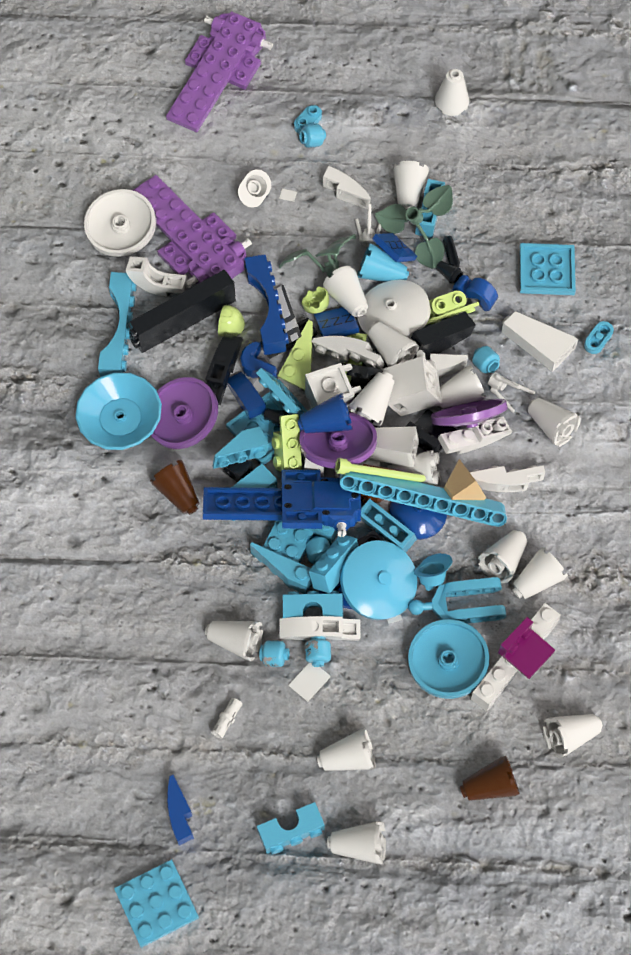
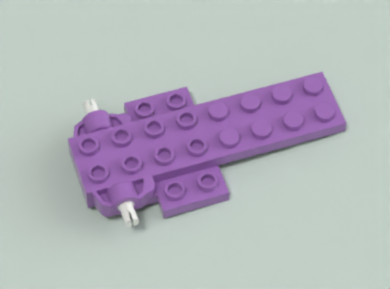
(217, 61)
(195, 244)

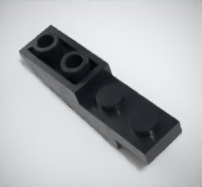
(223, 364)

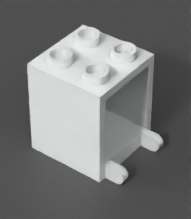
(327, 383)
(414, 386)

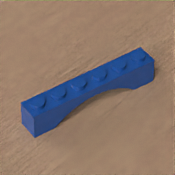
(258, 275)

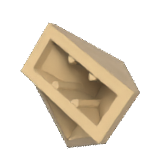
(462, 485)

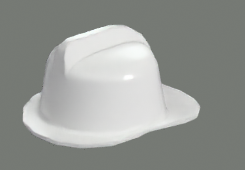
(254, 188)

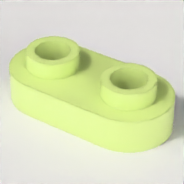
(449, 302)

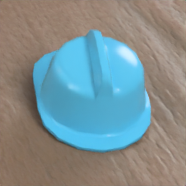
(433, 570)

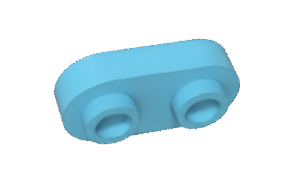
(308, 117)
(597, 338)

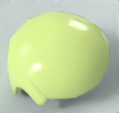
(316, 301)

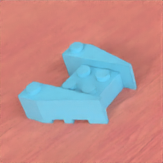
(285, 551)

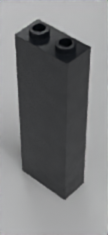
(182, 311)

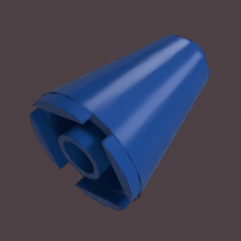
(326, 417)

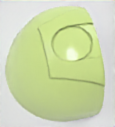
(230, 321)

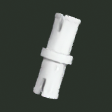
(226, 718)

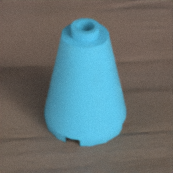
(380, 266)

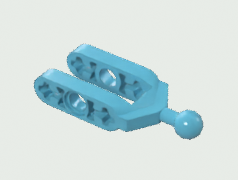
(463, 588)

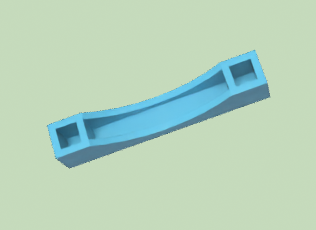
(113, 355)

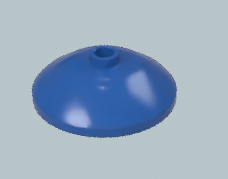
(420, 521)

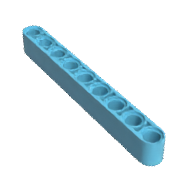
(431, 501)

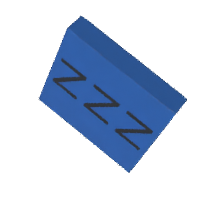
(394, 247)
(336, 323)

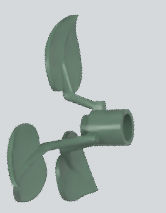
(393, 218)
(333, 249)

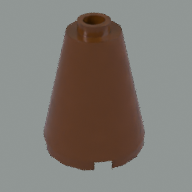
(177, 487)
(491, 782)

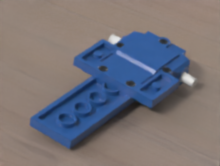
(301, 503)

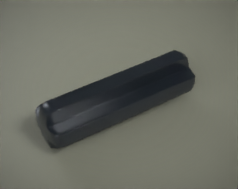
(451, 251)

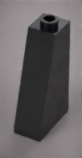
(443, 334)

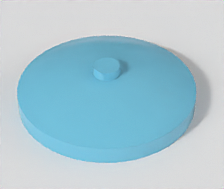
(378, 580)
(448, 658)

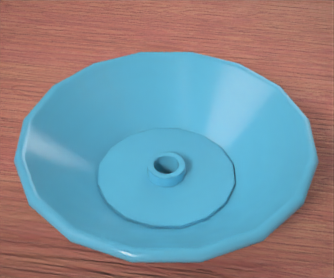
(116, 396)

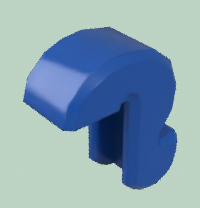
(477, 289)
(251, 364)

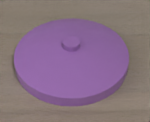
(186, 413)
(469, 413)
(352, 445)

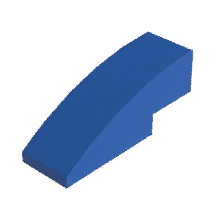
(246, 395)
(178, 812)

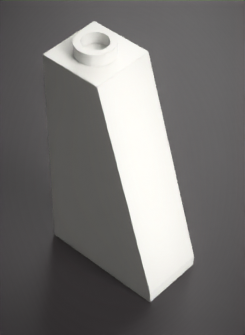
(539, 340)
(396, 445)

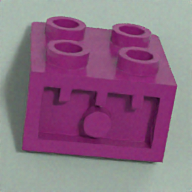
(526, 649)

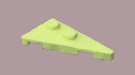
(299, 359)

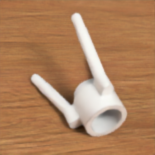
(366, 237)
(499, 382)

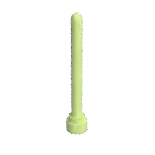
(345, 467)

